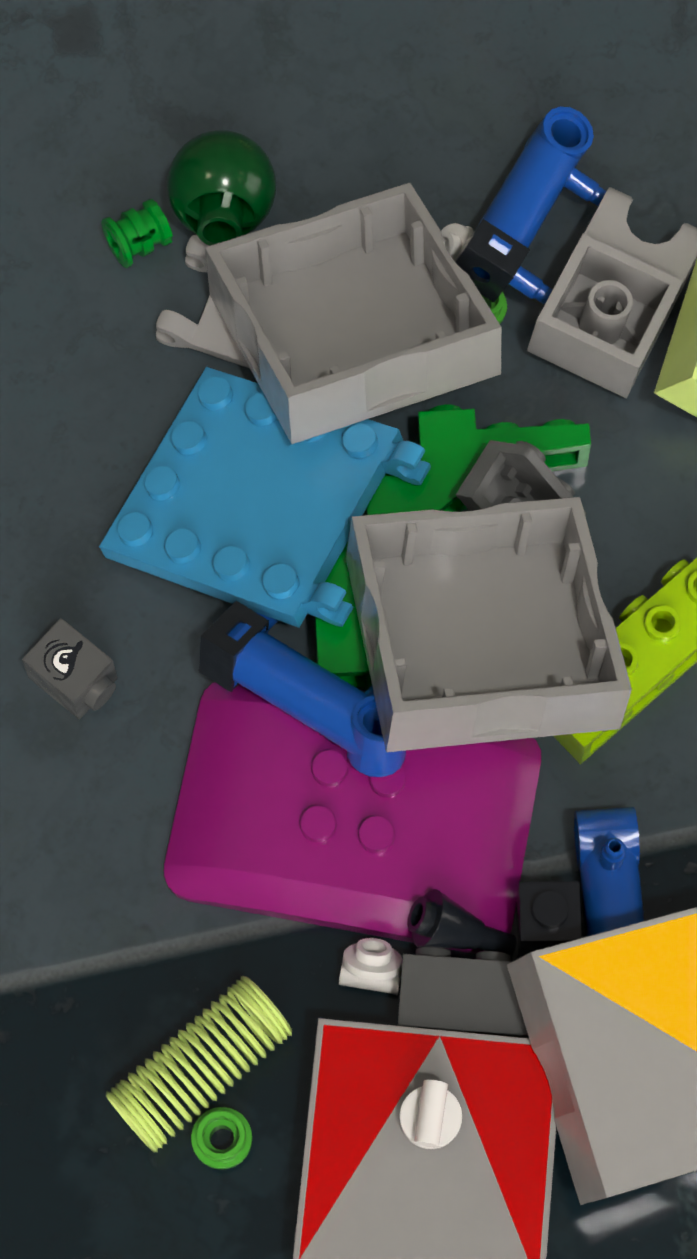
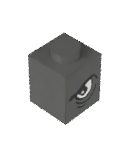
(71, 669)

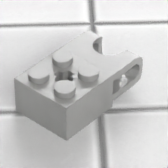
(613, 298)

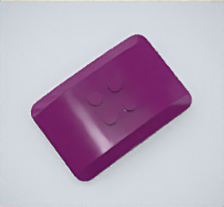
(297, 834)

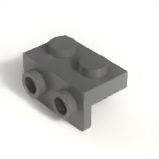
(511, 475)

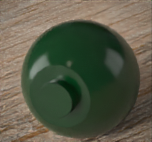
(221, 185)

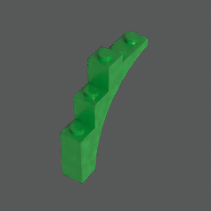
(452, 450)

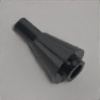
(443, 923)

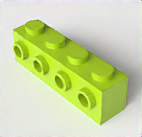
(656, 646)

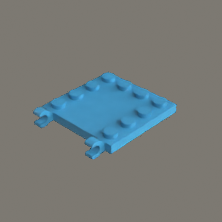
(248, 511)

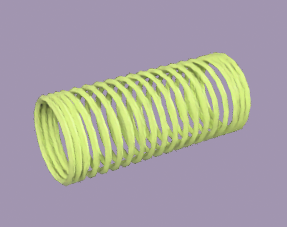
(264, 1019)

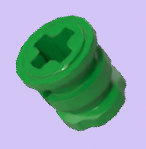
(137, 232)

